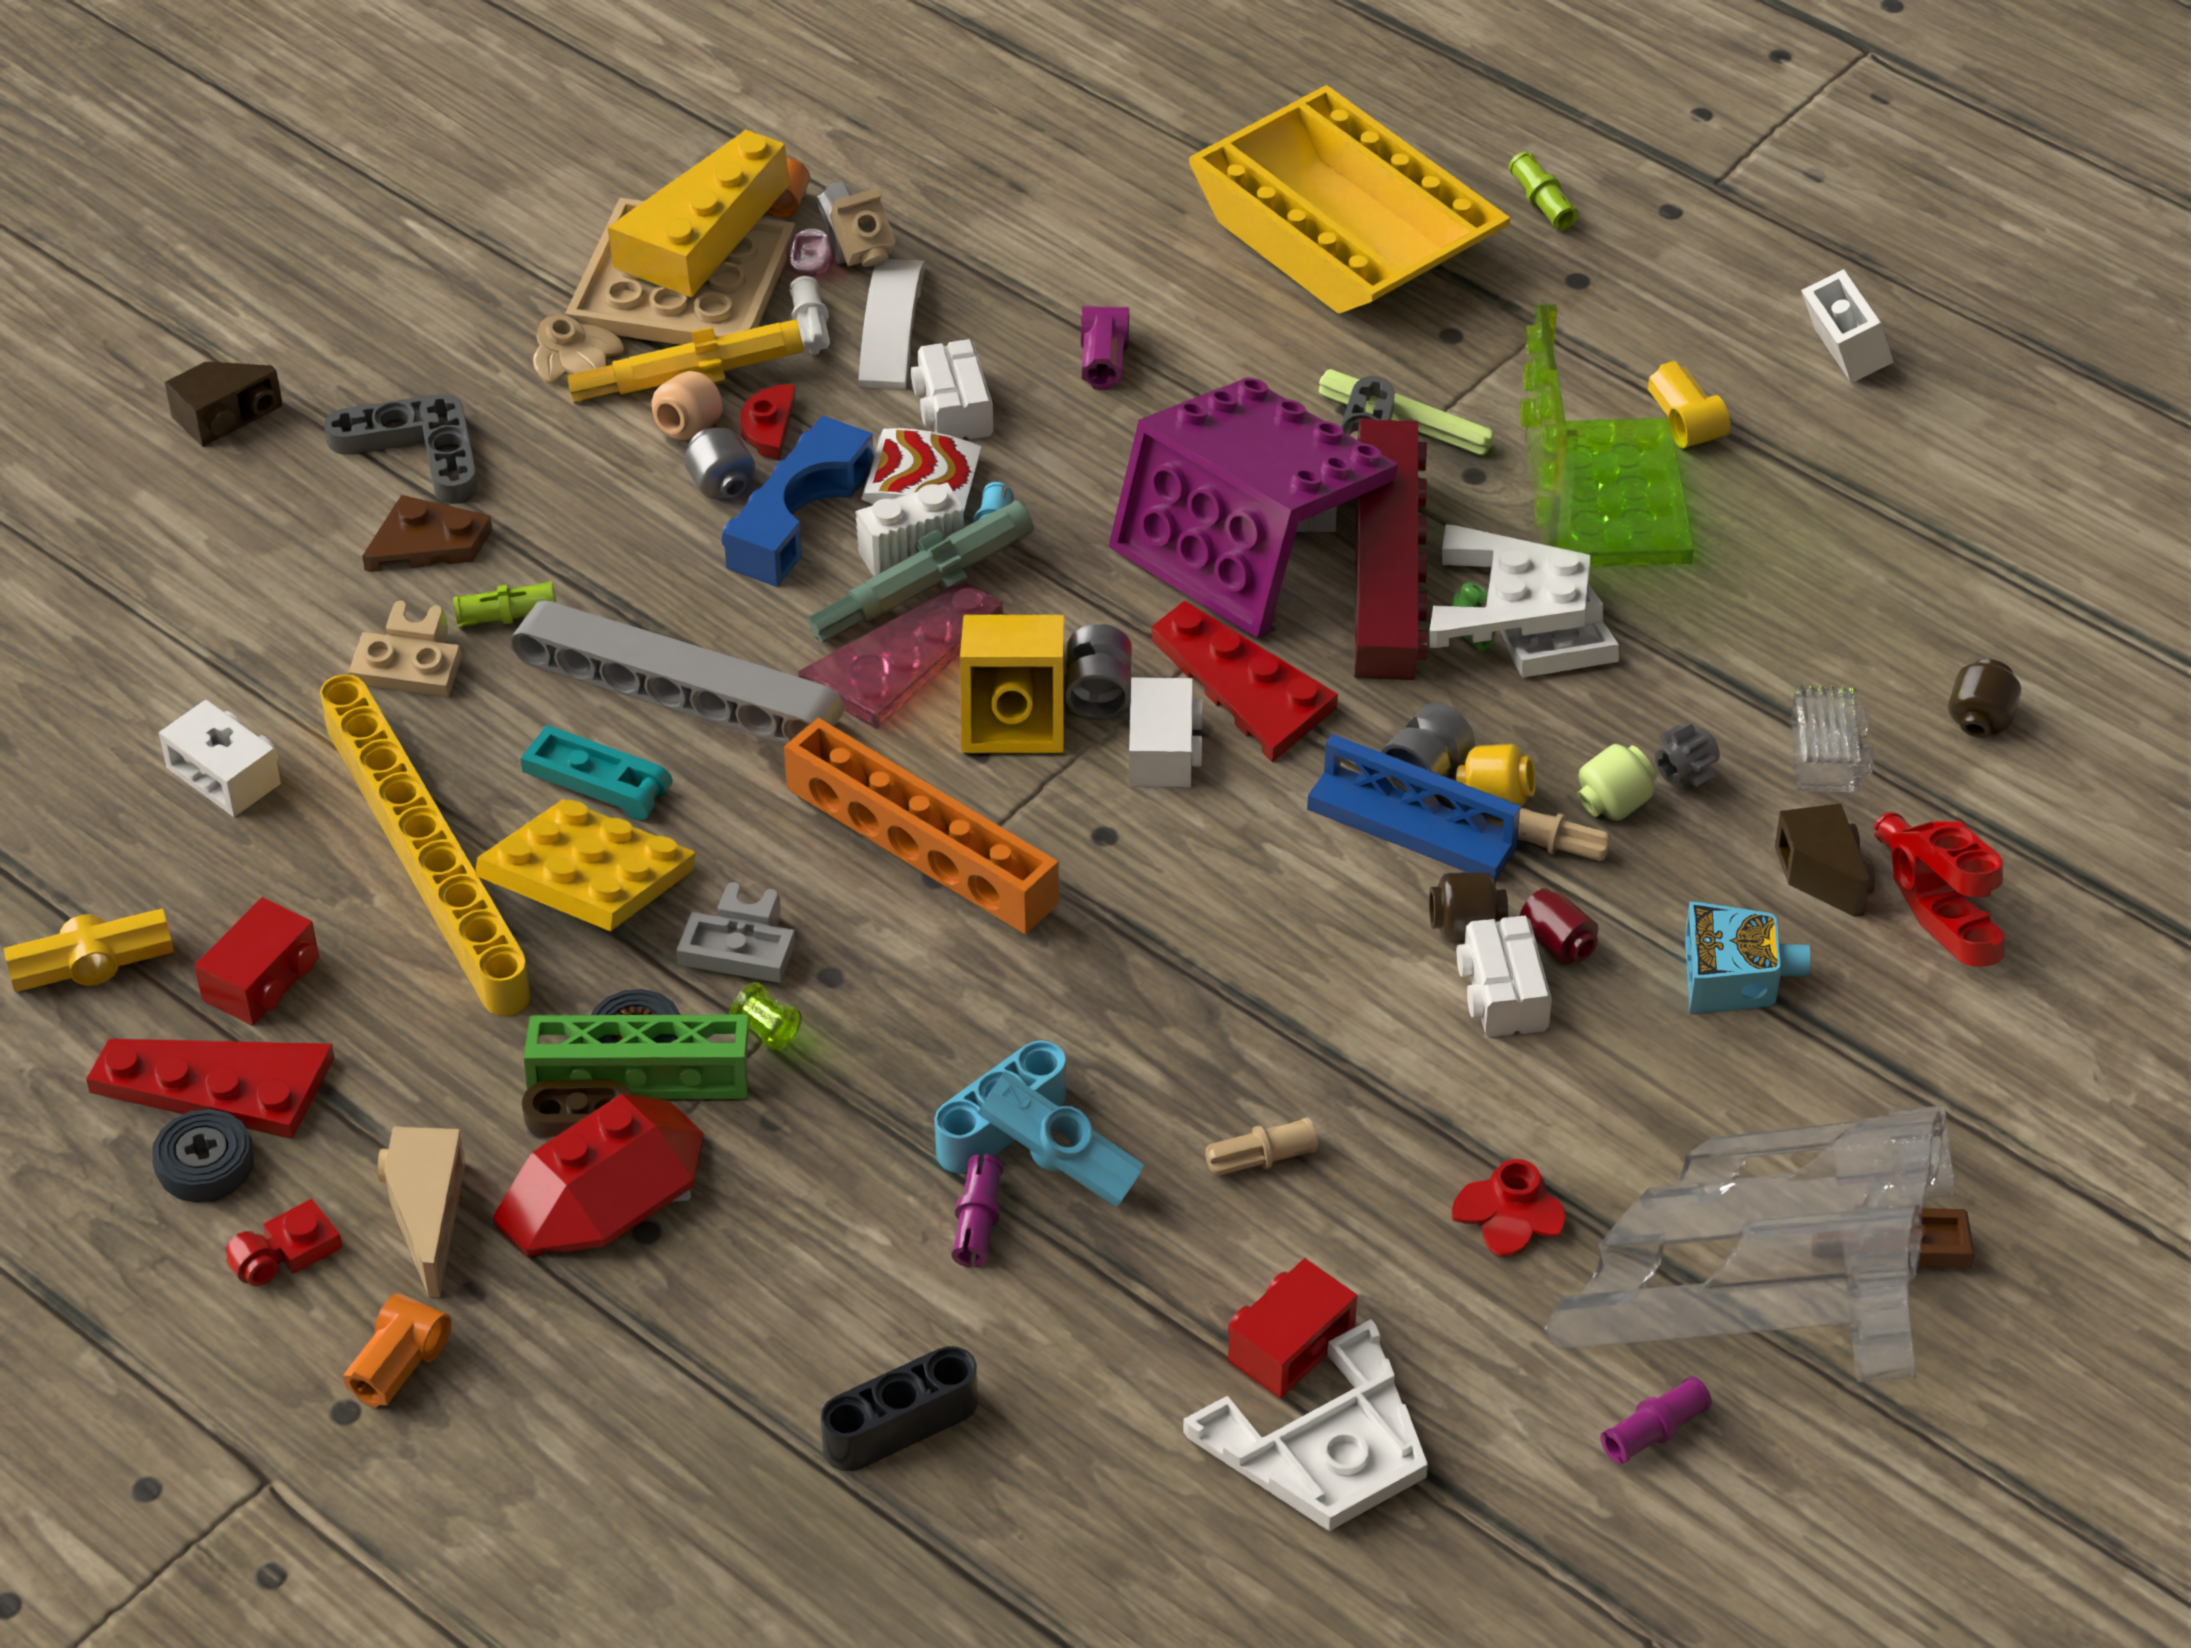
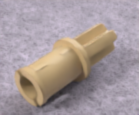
(1562, 835)
(1262, 1147)

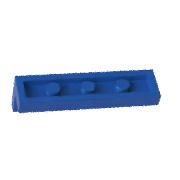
(1415, 816)

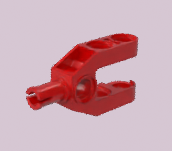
(1934, 871)

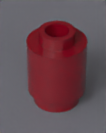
(1560, 926)

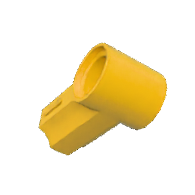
(1691, 413)

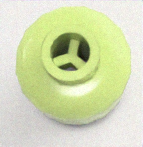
(1616, 782)

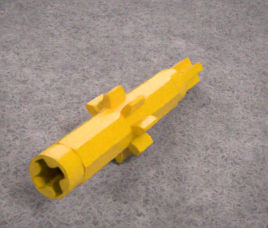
(705, 355)

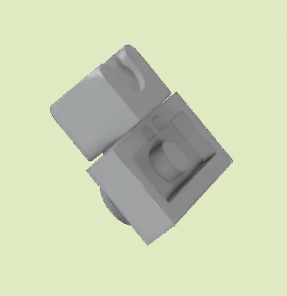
(740, 939)

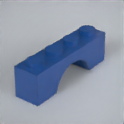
(826, 463)

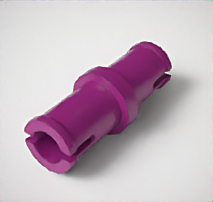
(977, 1211)
(1656, 1420)

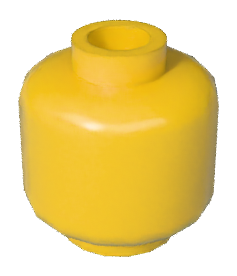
(1499, 772)

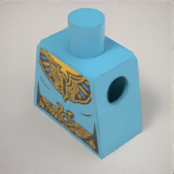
(1736, 958)

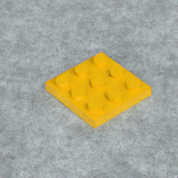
(586, 864)

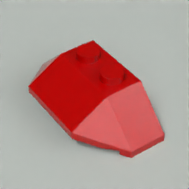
(601, 1177)

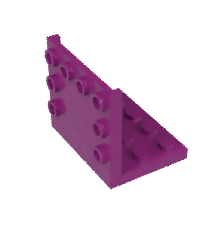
(1223, 489)

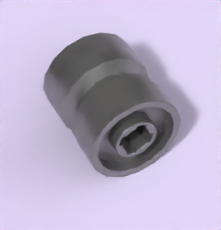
(1098, 672)
(1433, 740)

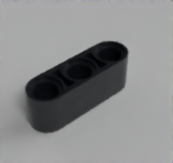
(880, 1427)

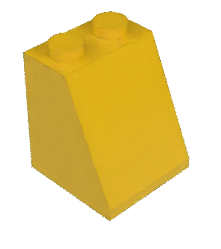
(1012, 684)

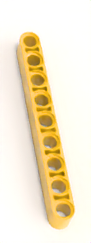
(426, 846)

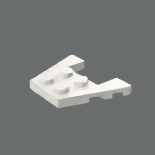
(1528, 587)
(1335, 1456)

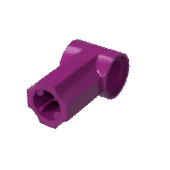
(1103, 344)

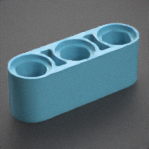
(964, 1133)

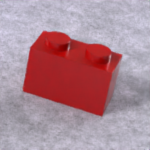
(257, 961)
(1290, 1326)

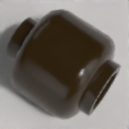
(1984, 698)
(1465, 899)

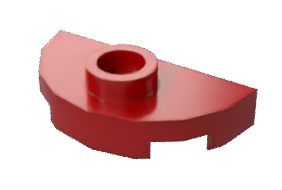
(767, 418)

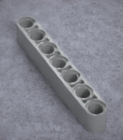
(672, 673)

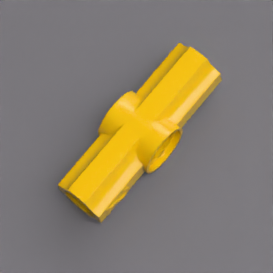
(88, 950)

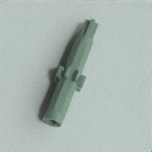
(938, 562)

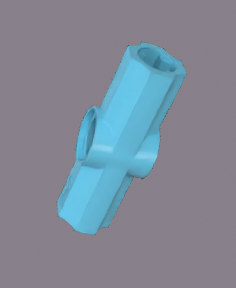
(1089, 1158)

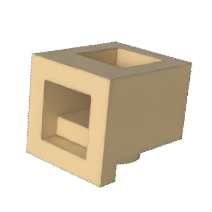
(857, 245)

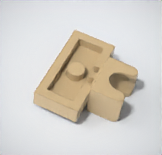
(410, 655)

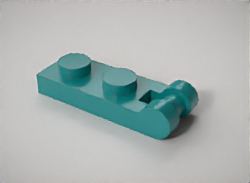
(596, 771)

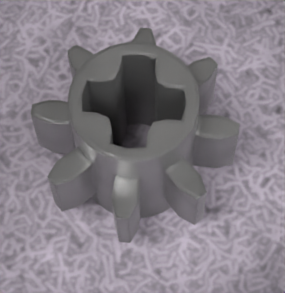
(1687, 755)

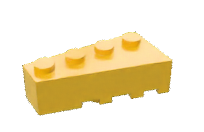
(701, 215)

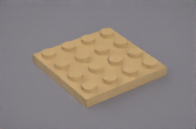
(728, 301)

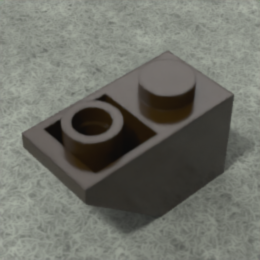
(222, 397)
(1824, 857)

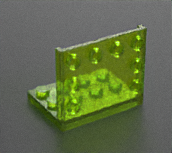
(1599, 482)

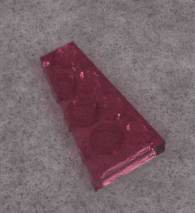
(902, 656)

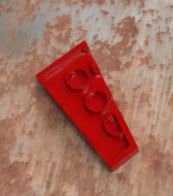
(253, 1081)

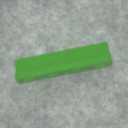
(672, 1070)

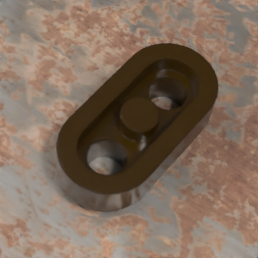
(559, 1104)

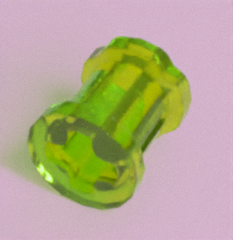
(767, 1017)

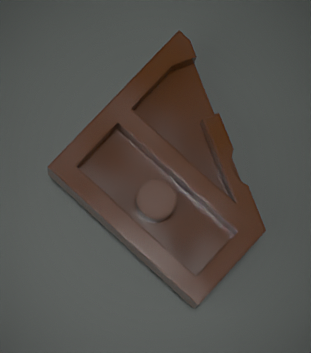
(427, 535)

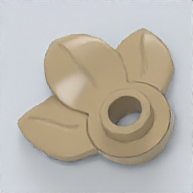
(578, 350)

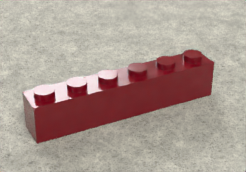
(1389, 560)

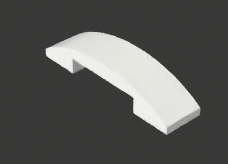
(890, 323)

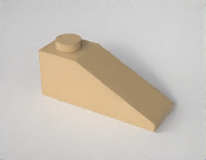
(424, 1188)

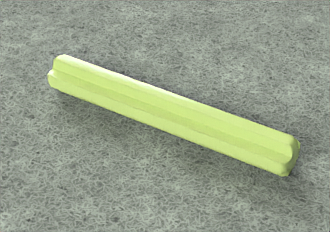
(1430, 420)

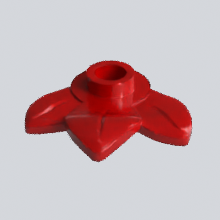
(1510, 1214)

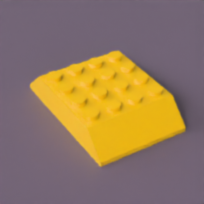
(1340, 200)

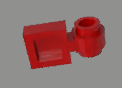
(294, 1237)

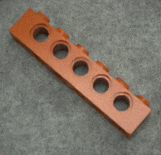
(922, 825)

